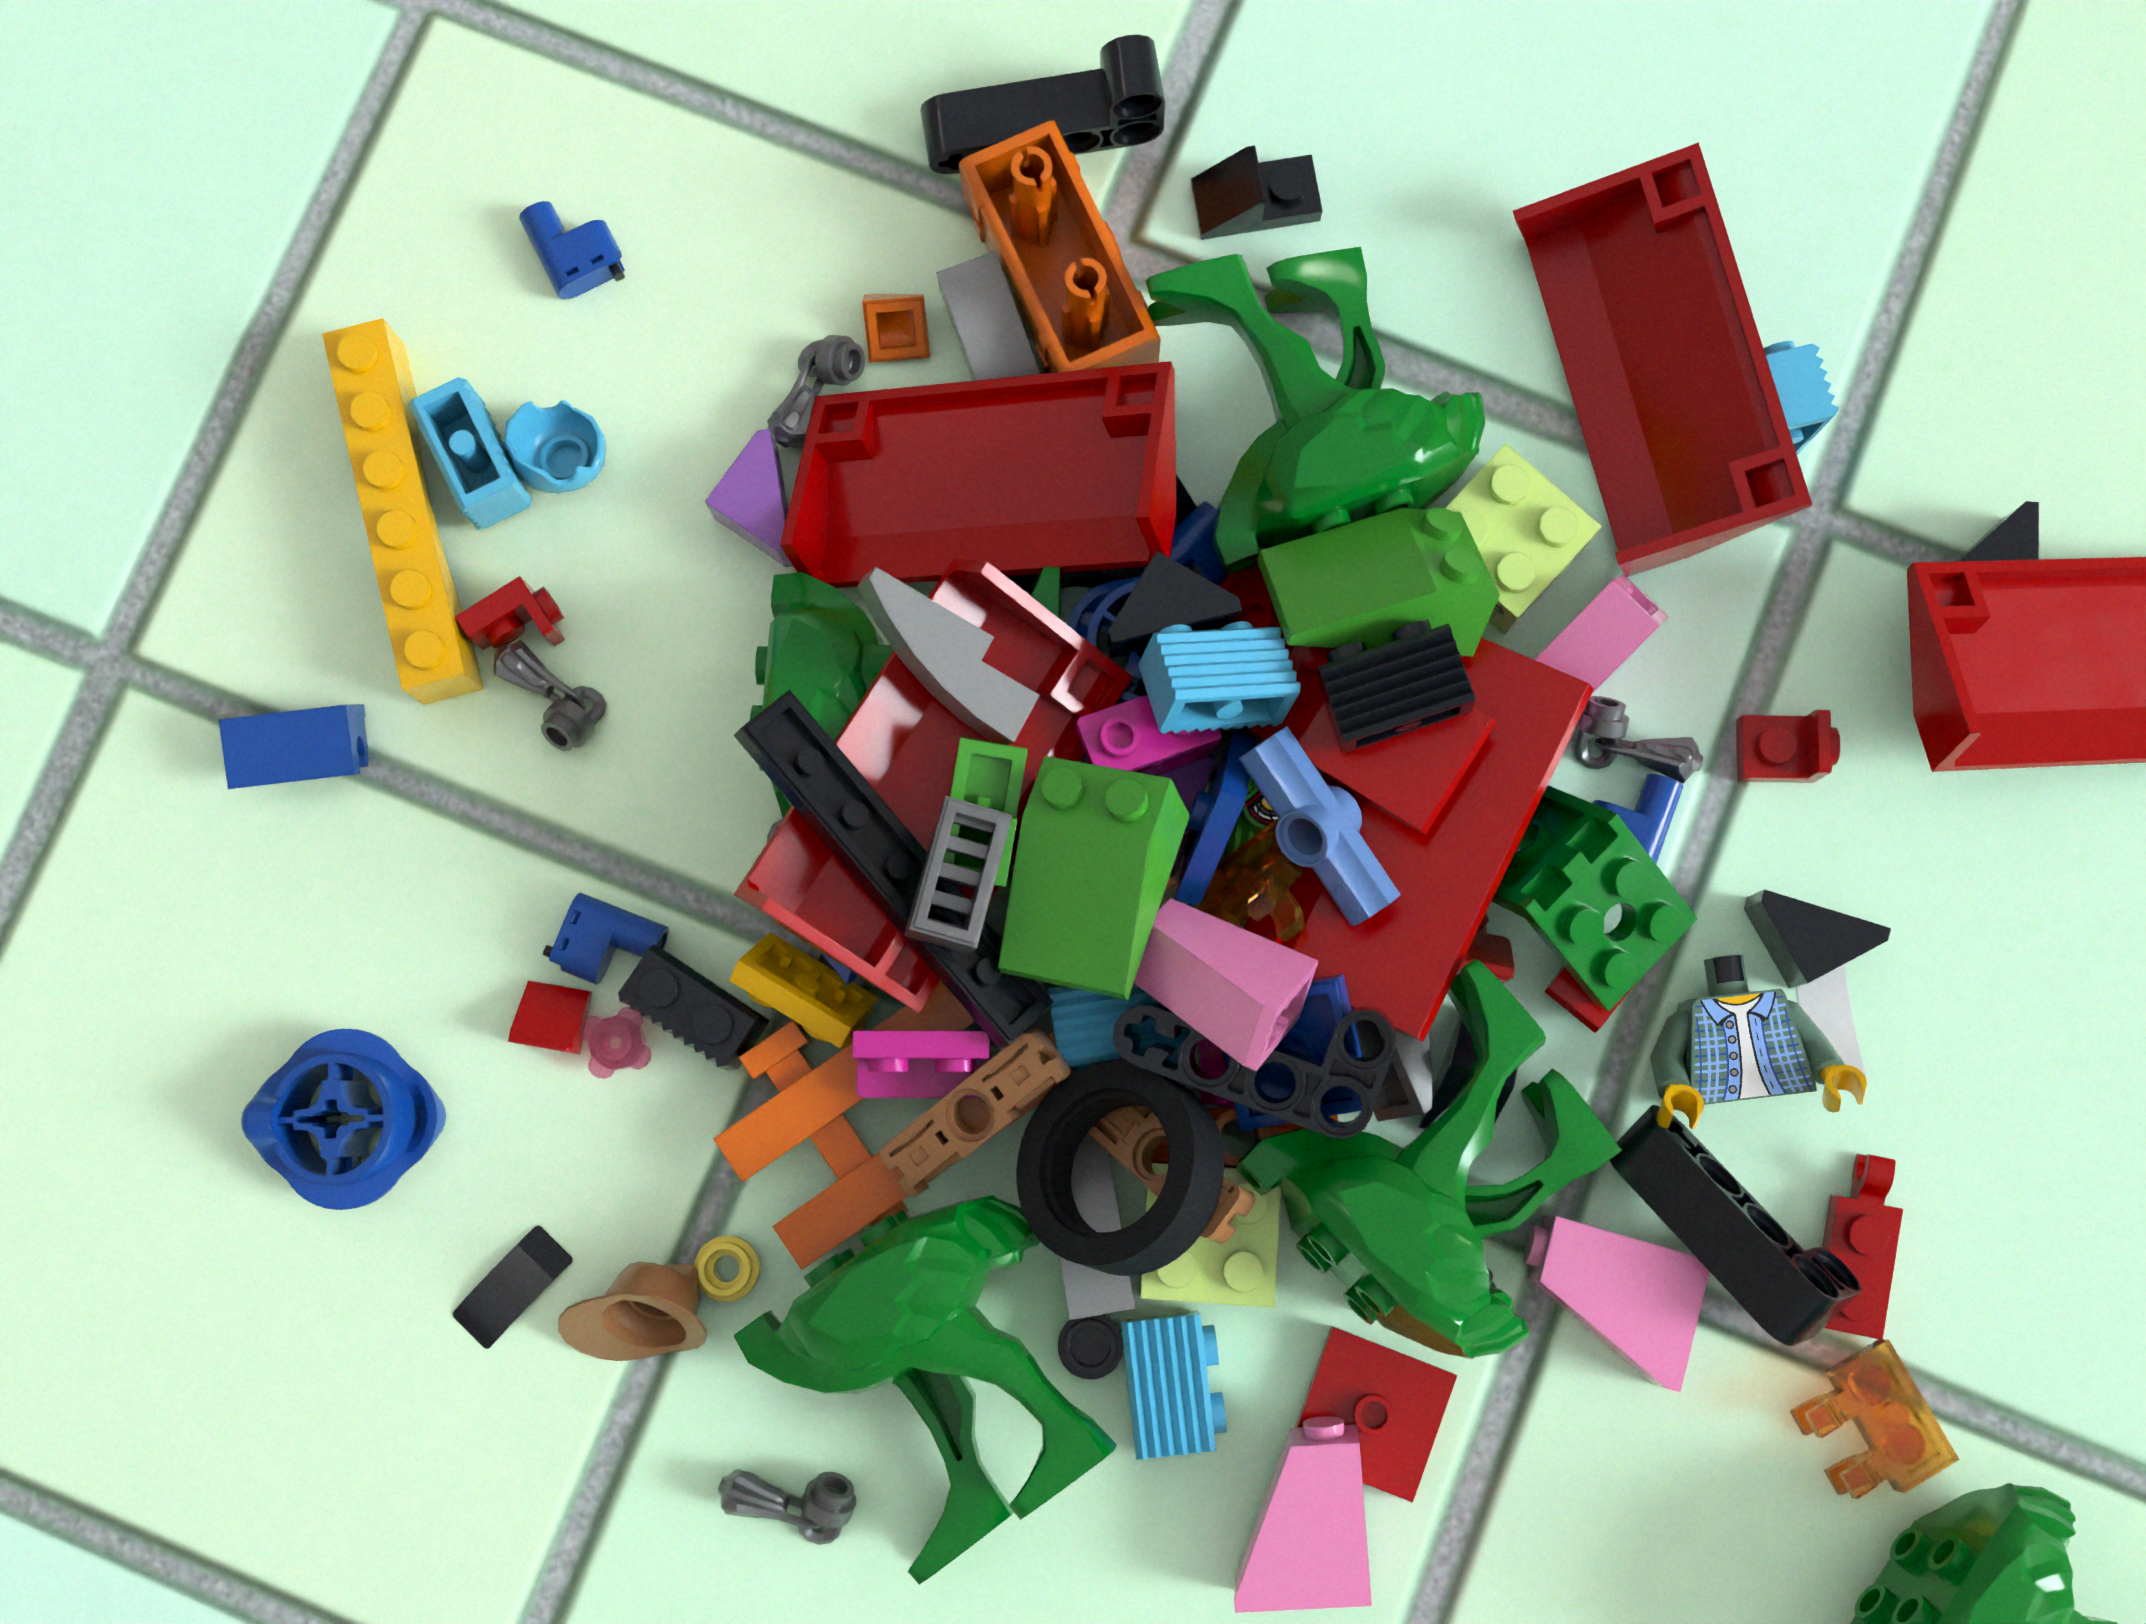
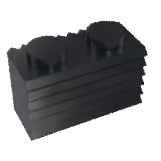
(1394, 685)
(692, 1008)

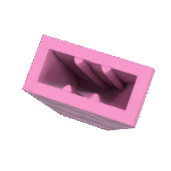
(1604, 633)
(1225, 981)
(1624, 1291)
(1310, 1527)

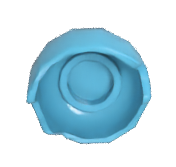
(555, 447)

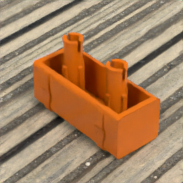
(1057, 254)

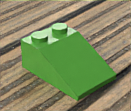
(1379, 577)
(1090, 875)

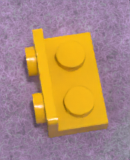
(803, 990)

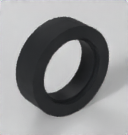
(1188, 1191)

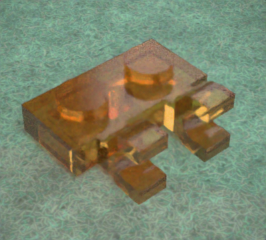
(1256, 883)
(1891, 1417)

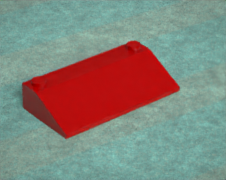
(1663, 360)
(988, 471)
(2029, 662)
(908, 755)
(1446, 880)

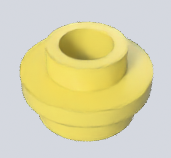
(706, 1263)

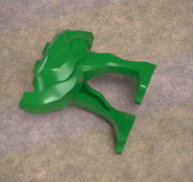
(1336, 443)
(831, 650)
(1403, 1220)
(912, 1320)
(1980, 1562)

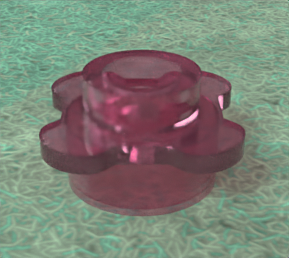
(632, 1051)

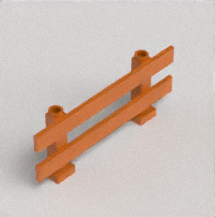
(814, 1106)

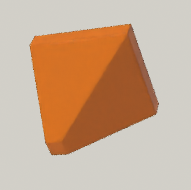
(895, 327)

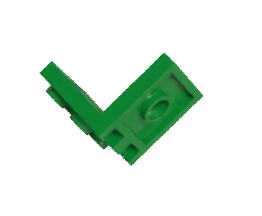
(1568, 876)

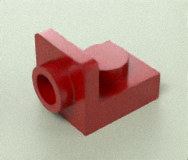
(504, 613)
(1786, 747)

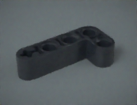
(1091, 108)
(1241, 1084)
(1731, 1234)

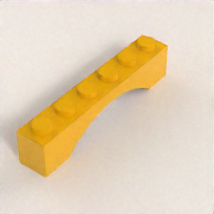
(410, 565)

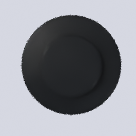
(1090, 1346)

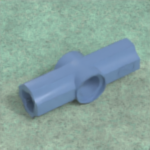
(1319, 826)

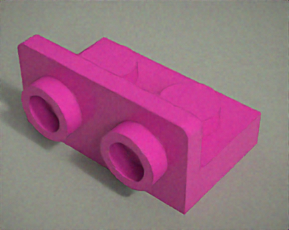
(1130, 740)
(917, 1062)

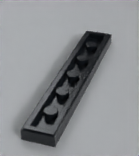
(884, 860)

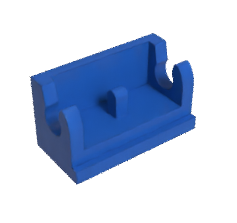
(294, 745)

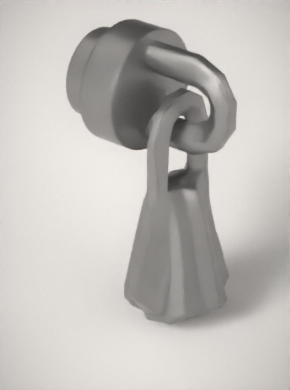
(837, 363)
(1606, 719)
(565, 720)
(825, 1502)

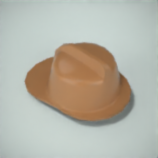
(640, 1315)

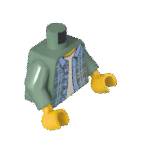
(1743, 1049)

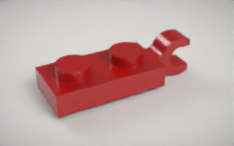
(1866, 1240)

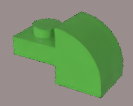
(990, 777)

